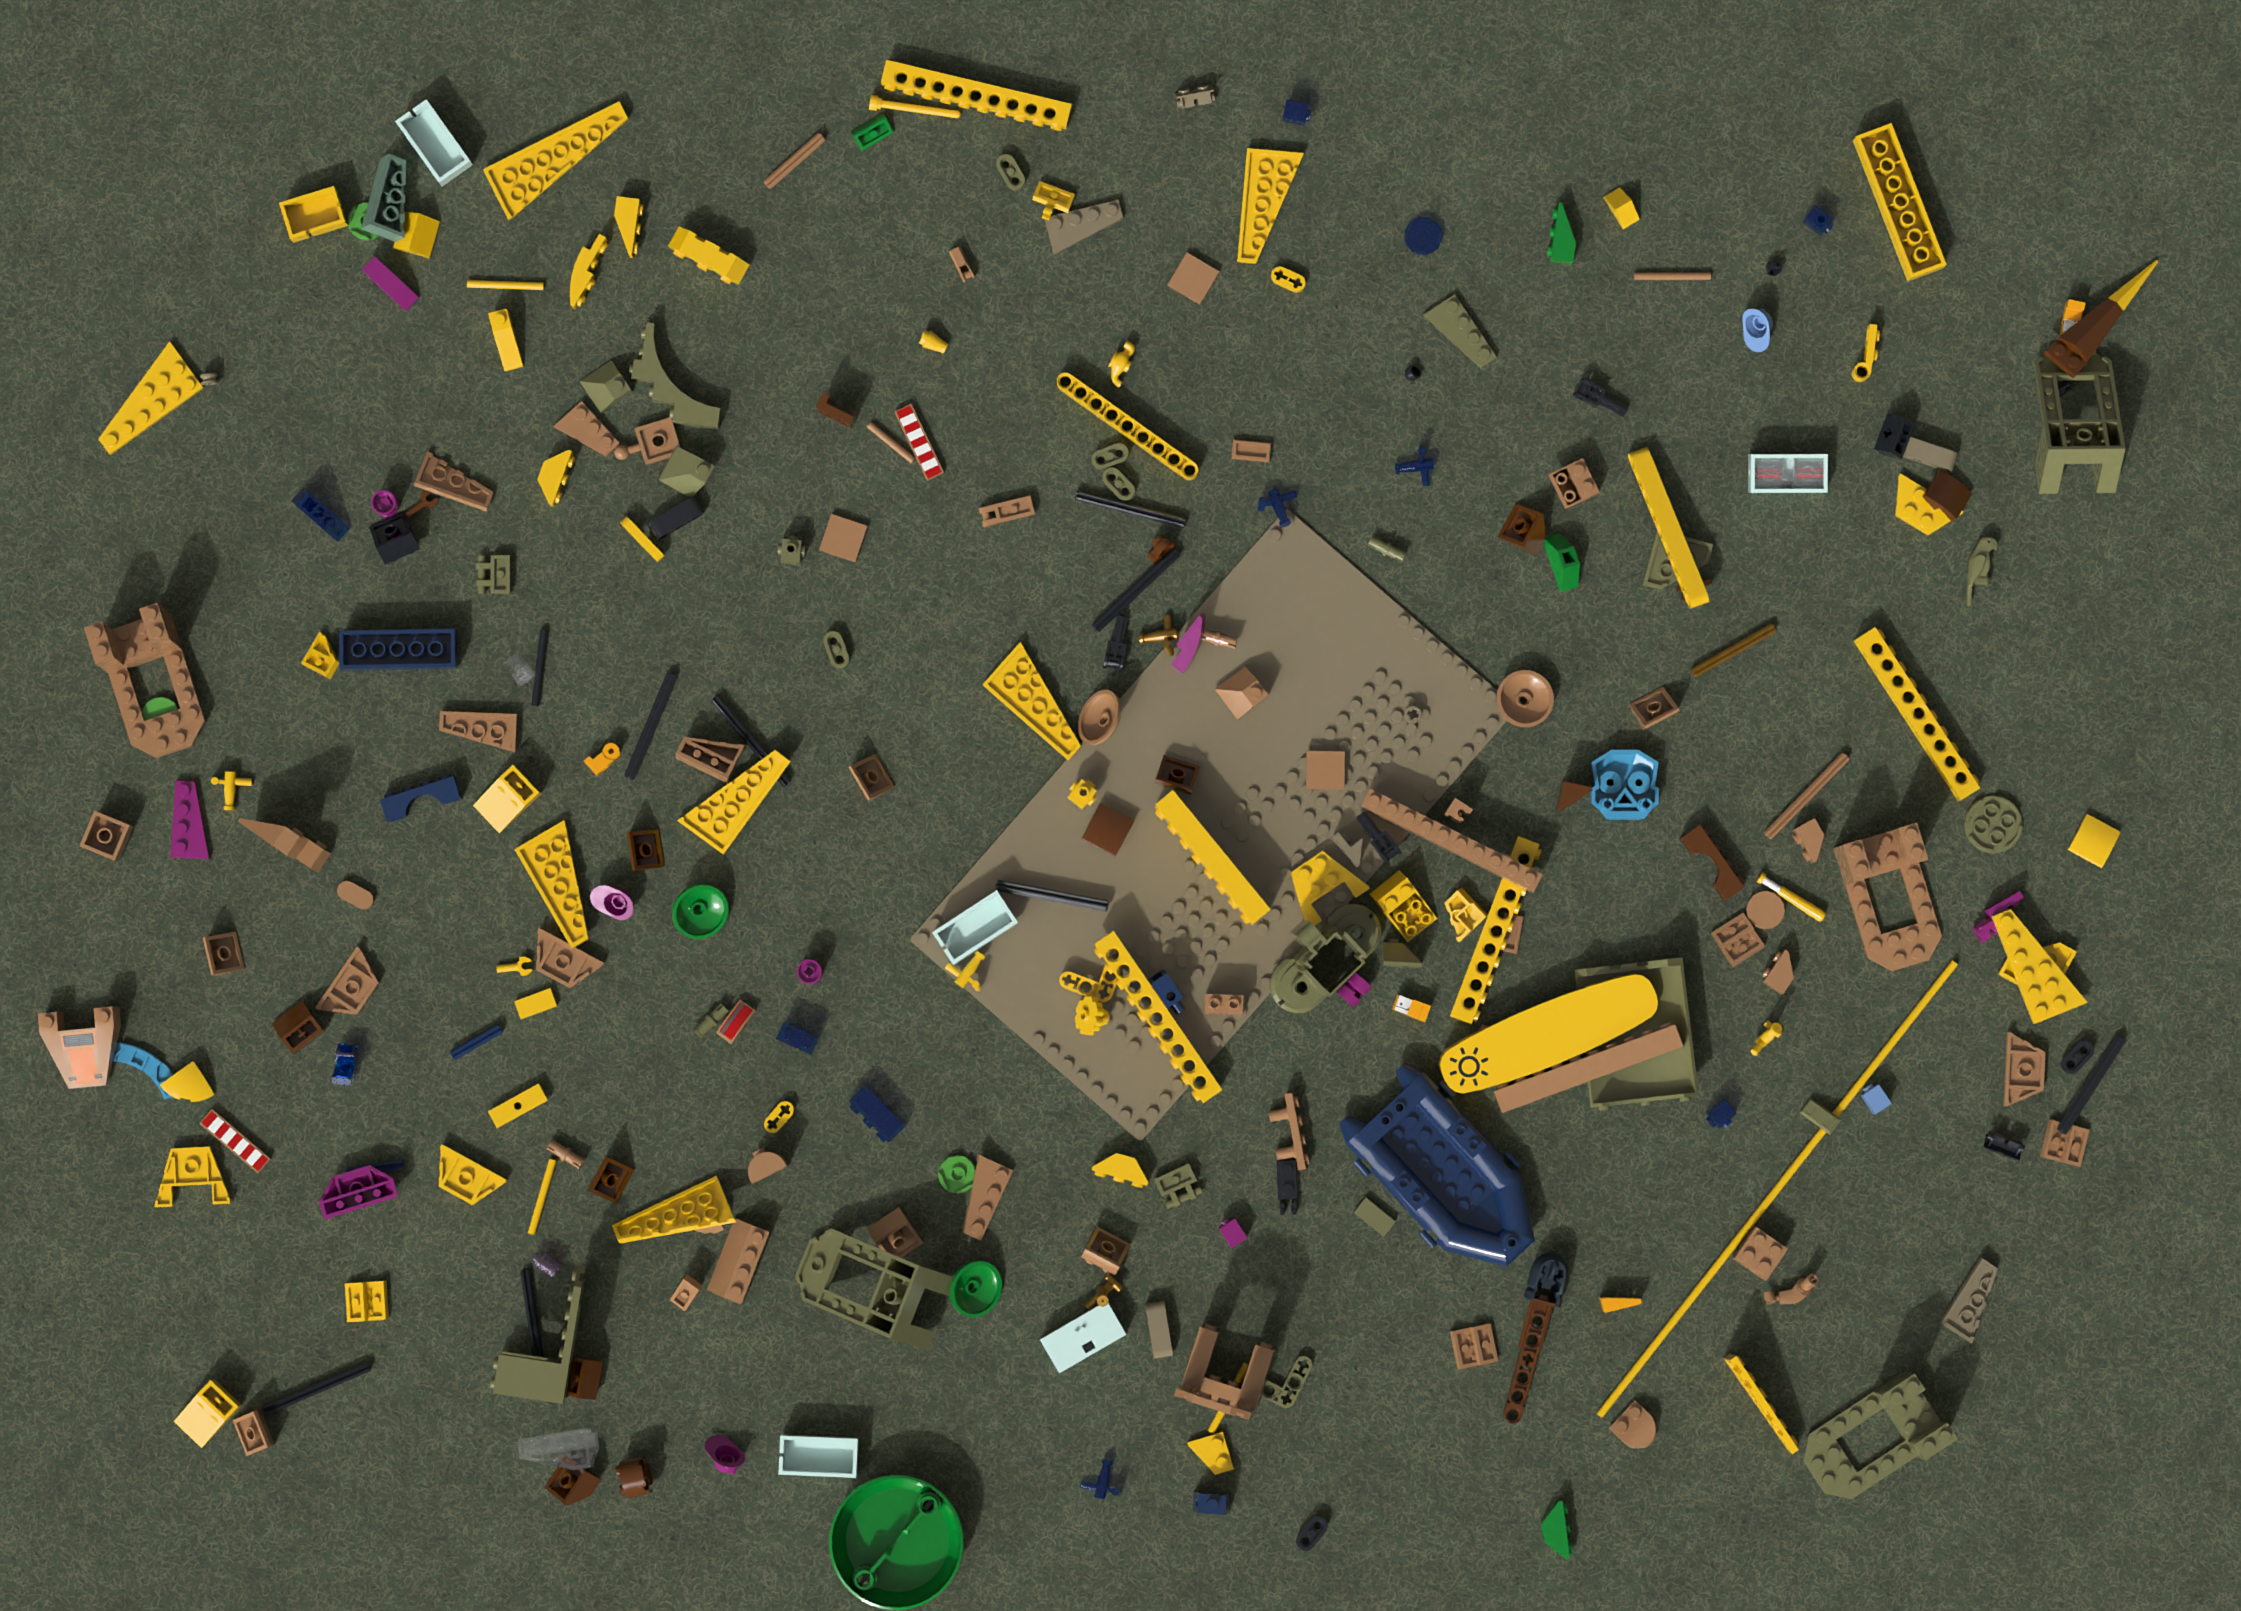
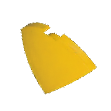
(188, 1084)

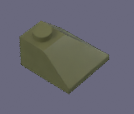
(606, 386)
(685, 472)
(1398, 955)

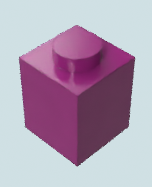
(1232, 1232)

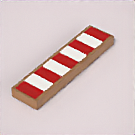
(919, 442)
(235, 1141)

